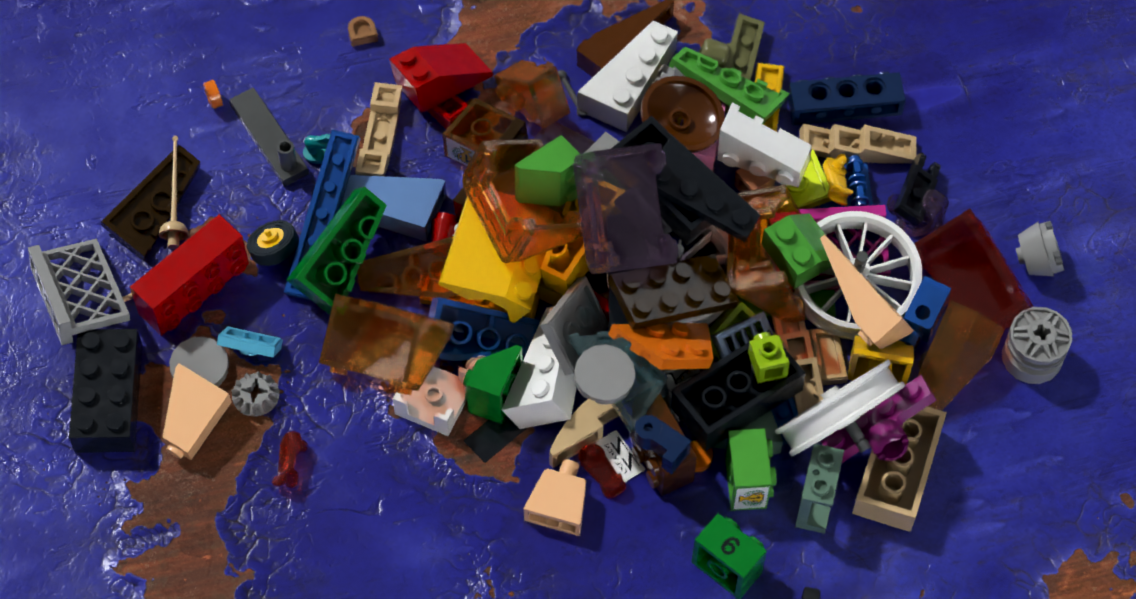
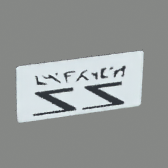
(620, 456)

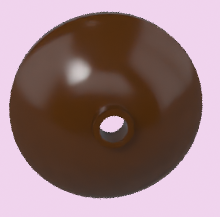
(690, 105)

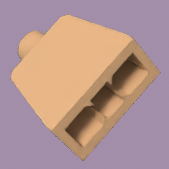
(558, 499)

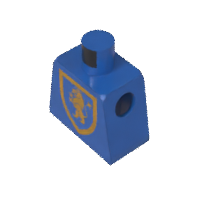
(926, 311)

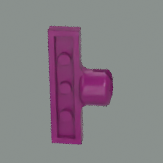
(885, 421)

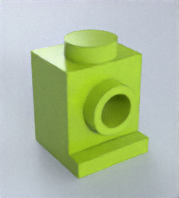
(768, 357)

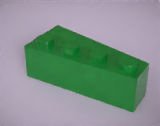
(339, 250)

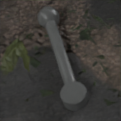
(562, 75)

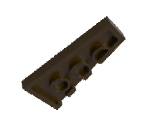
(148, 205)

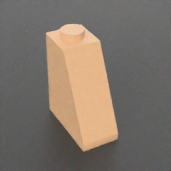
(192, 412)

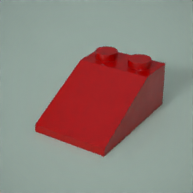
(437, 72)

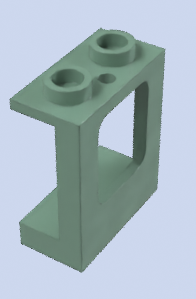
(819, 488)

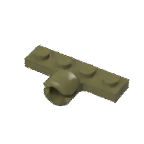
(740, 51)

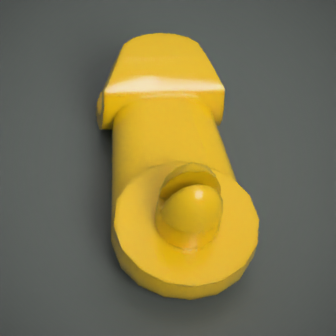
(835, 175)

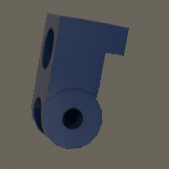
(662, 440)

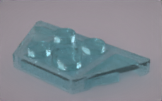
(647, 381)

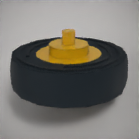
(273, 243)

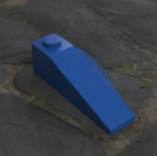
(480, 329)

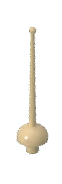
(173, 230)

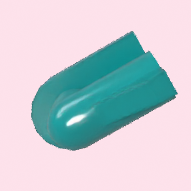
(315, 148)

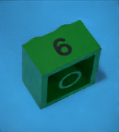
(729, 555)

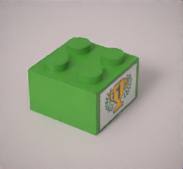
(749, 469)

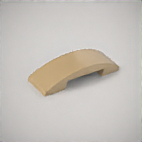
(380, 131)

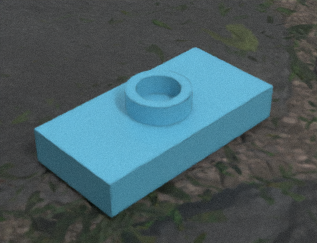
(249, 342)

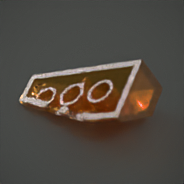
(408, 271)

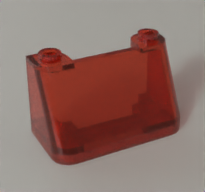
(974, 268)

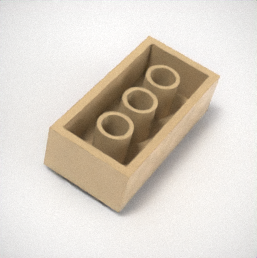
(894, 489)

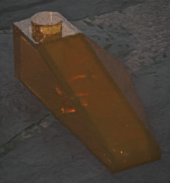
(958, 351)

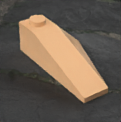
(870, 311)

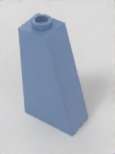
(409, 201)

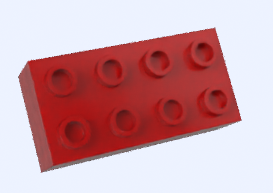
(190, 275)

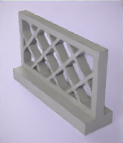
(56, 293)

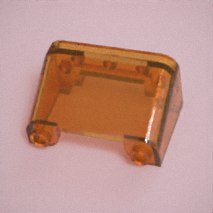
(514, 227)
(751, 269)
(383, 342)

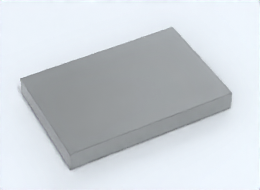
(574, 313)

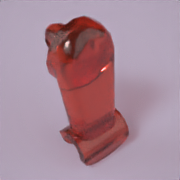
(289, 448)
(595, 462)

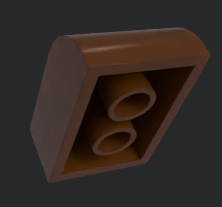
(656, 474)

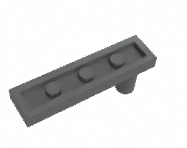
(269, 137)

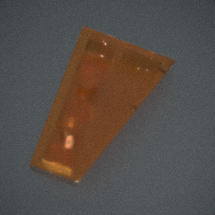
(533, 92)

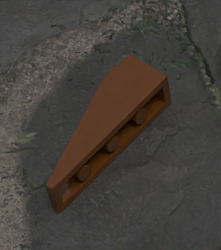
(607, 43)

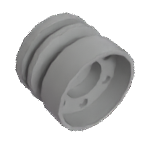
(1036, 345)

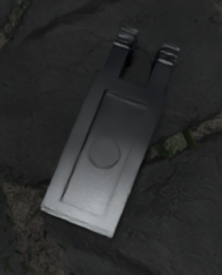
(913, 190)

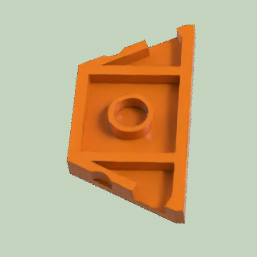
(669, 344)

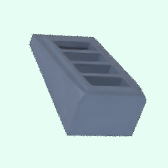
(719, 337)

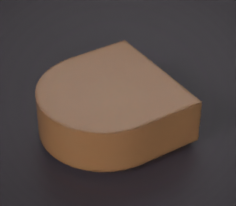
(362, 31)

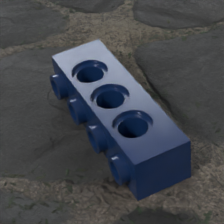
(859, 104)

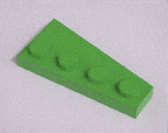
(730, 85)

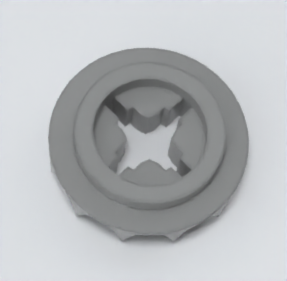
(264, 402)

